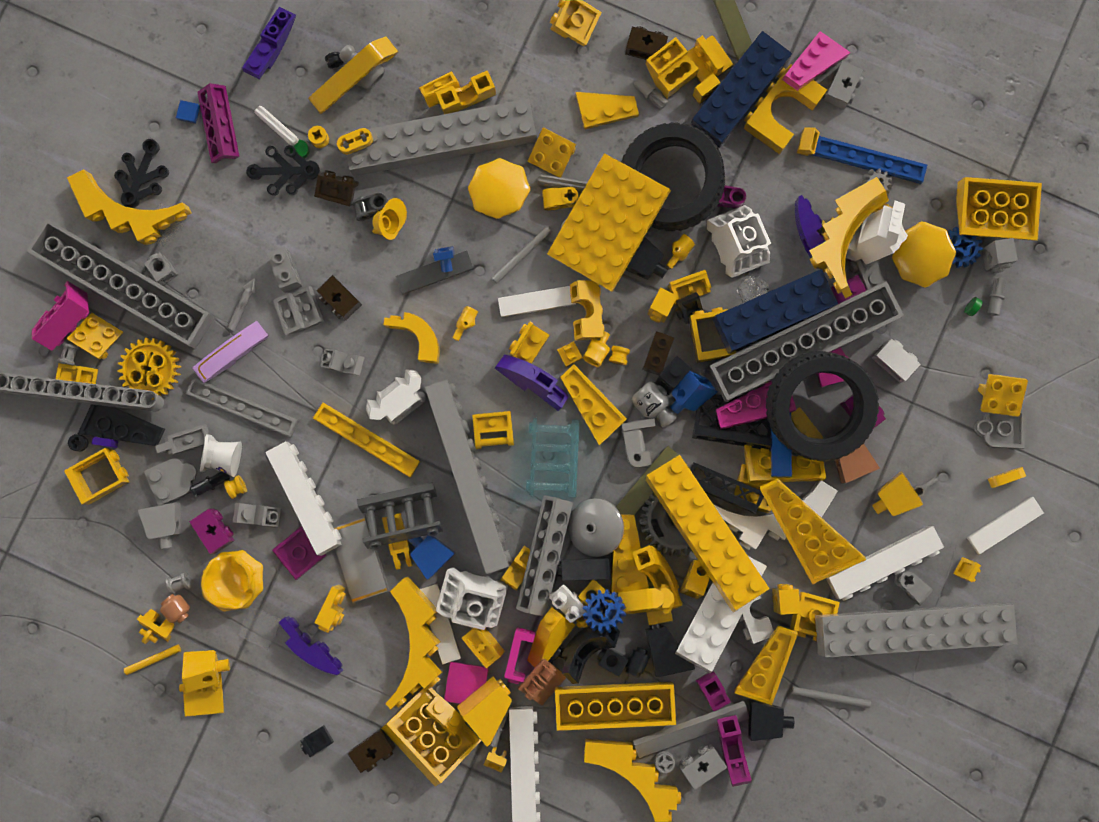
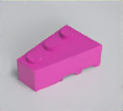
(62, 317)

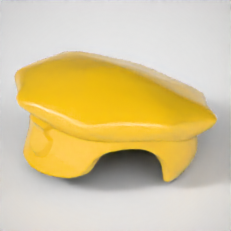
(498, 188)
(924, 254)
(232, 580)

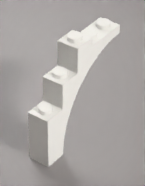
(754, 528)

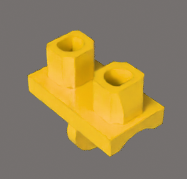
(148, 622)

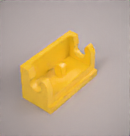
(690, 284)
(483, 646)

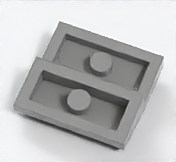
(298, 310)

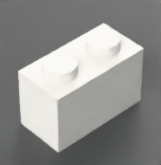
(896, 360)

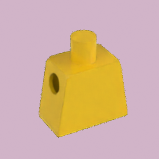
(897, 496)
(694, 584)
(202, 669)

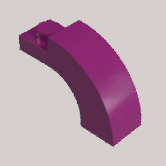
(733, 751)

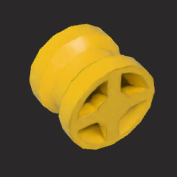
(318, 141)
(619, 355)
(235, 486)

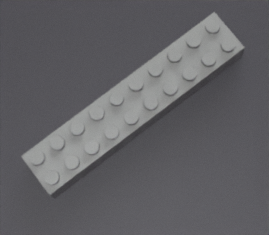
(445, 137)
(120, 283)
(819, 333)
(467, 476)
(915, 630)

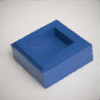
(188, 111)

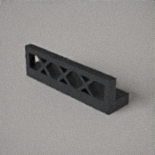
(725, 495)

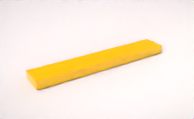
(366, 440)

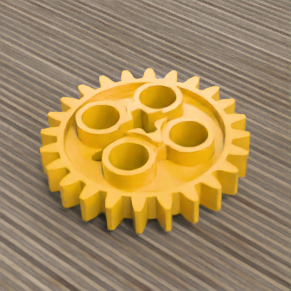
(132, 365)

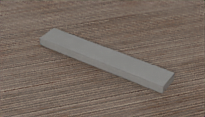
(242, 407)
(687, 730)

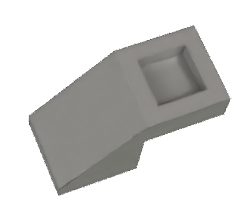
(342, 362)
(256, 514)

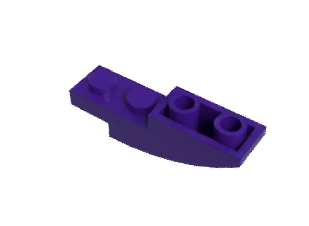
(271, 43)
(808, 224)
(530, 376)
(316, 654)

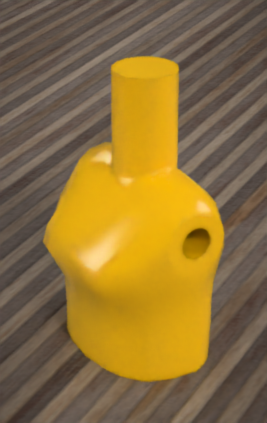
(680, 250)
(465, 321)
(597, 350)

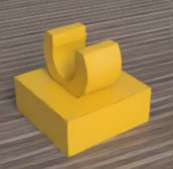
(569, 354)
(967, 569)
(494, 761)

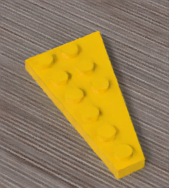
(814, 541)

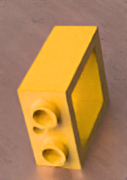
(708, 355)
(79, 484)

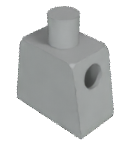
(162, 522)

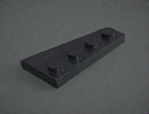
(119, 425)

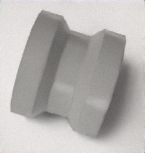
(664, 766)

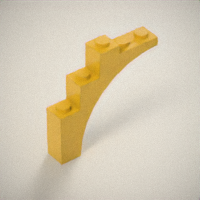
(851, 212)
(144, 223)
(423, 642)
(619, 757)

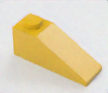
(549, 636)

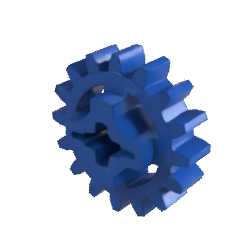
(962, 254)
(611, 610)

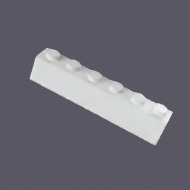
(303, 498)
(885, 562)
(523, 764)

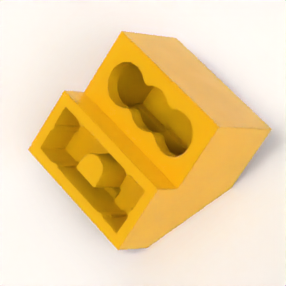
(671, 68)

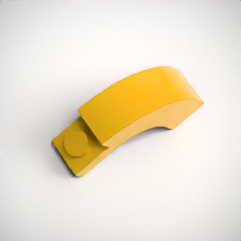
(428, 343)
(656, 567)

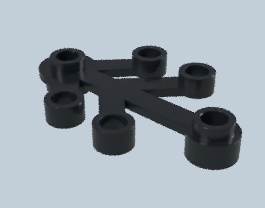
(285, 171)
(140, 177)

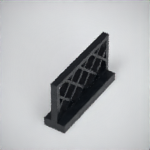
(729, 436)

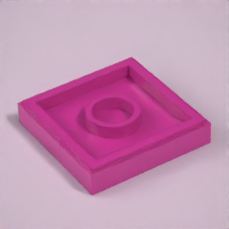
(463, 681)

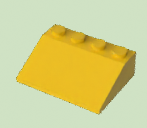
(998, 208)
(426, 741)

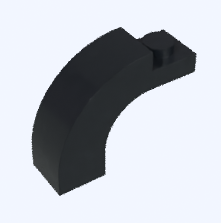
(582, 647)

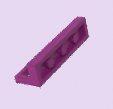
(220, 121)

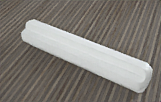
(276, 125)

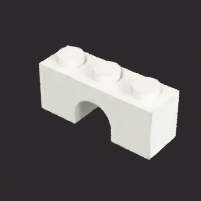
(755, 628)

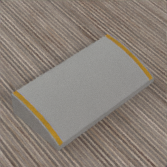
(360, 565)

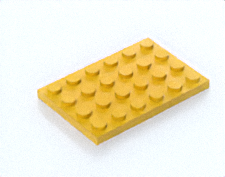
(608, 222)

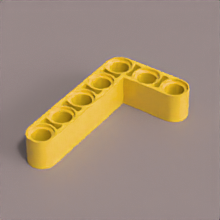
(351, 73)

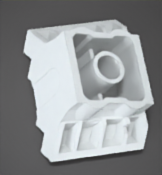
(878, 235)
(740, 240)
(397, 399)
(471, 599)

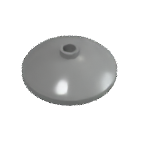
(606, 523)

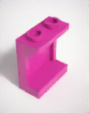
(520, 634)

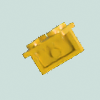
(709, 58)
(1003, 394)

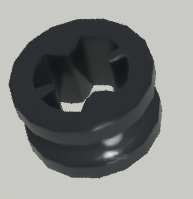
(333, 60)
(82, 438)

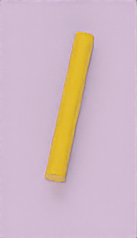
(152, 659)

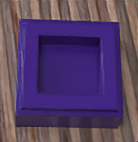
(105, 442)

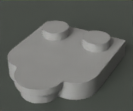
(1002, 430)
(170, 480)

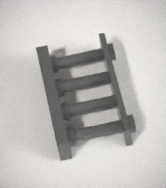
(388, 502)

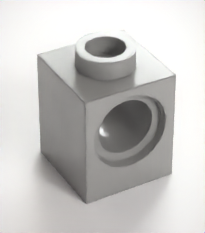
(166, 273)

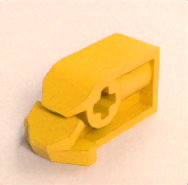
(648, 600)

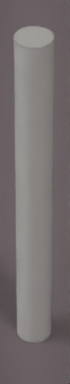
(518, 257)
(831, 697)

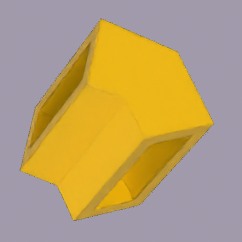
(808, 141)

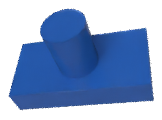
(444, 255)

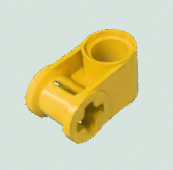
(558, 198)

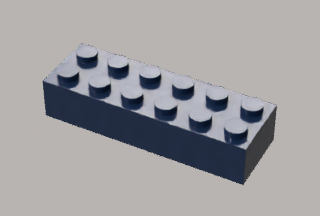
(741, 88)
(774, 311)

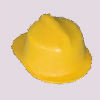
(390, 219)

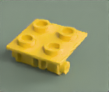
(552, 152)
(95, 336)
(203, 701)

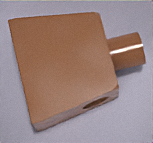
(856, 464)

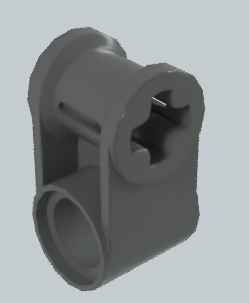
(368, 205)

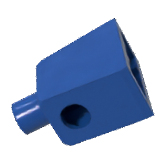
(692, 392)
(430, 554)

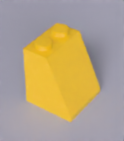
(486, 709)

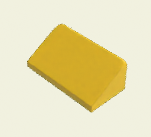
(429, 90)

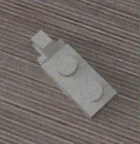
(184, 440)

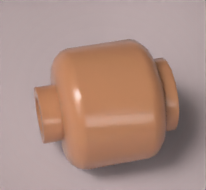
(175, 608)

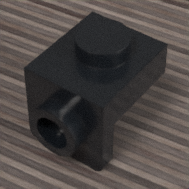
(687, 306)
(316, 741)

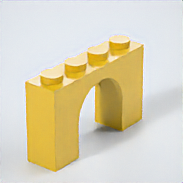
(762, 123)

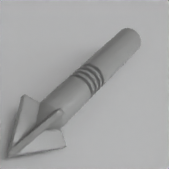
(249, 289)

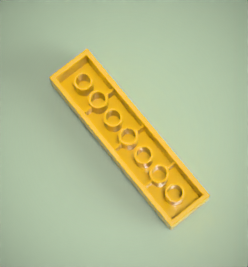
(706, 533)

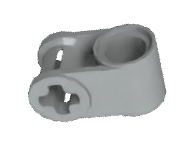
(914, 587)

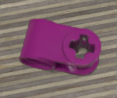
(727, 200)

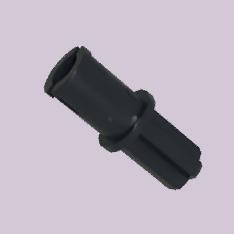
(209, 483)

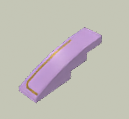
(229, 352)

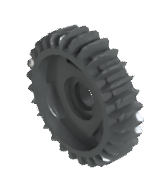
(672, 538)

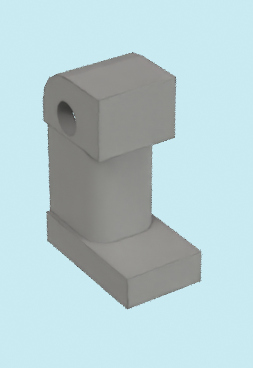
(635, 443)

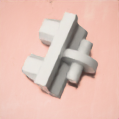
(567, 603)

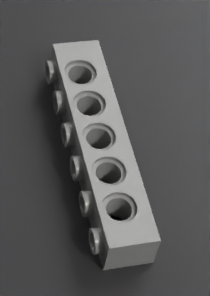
(544, 556)

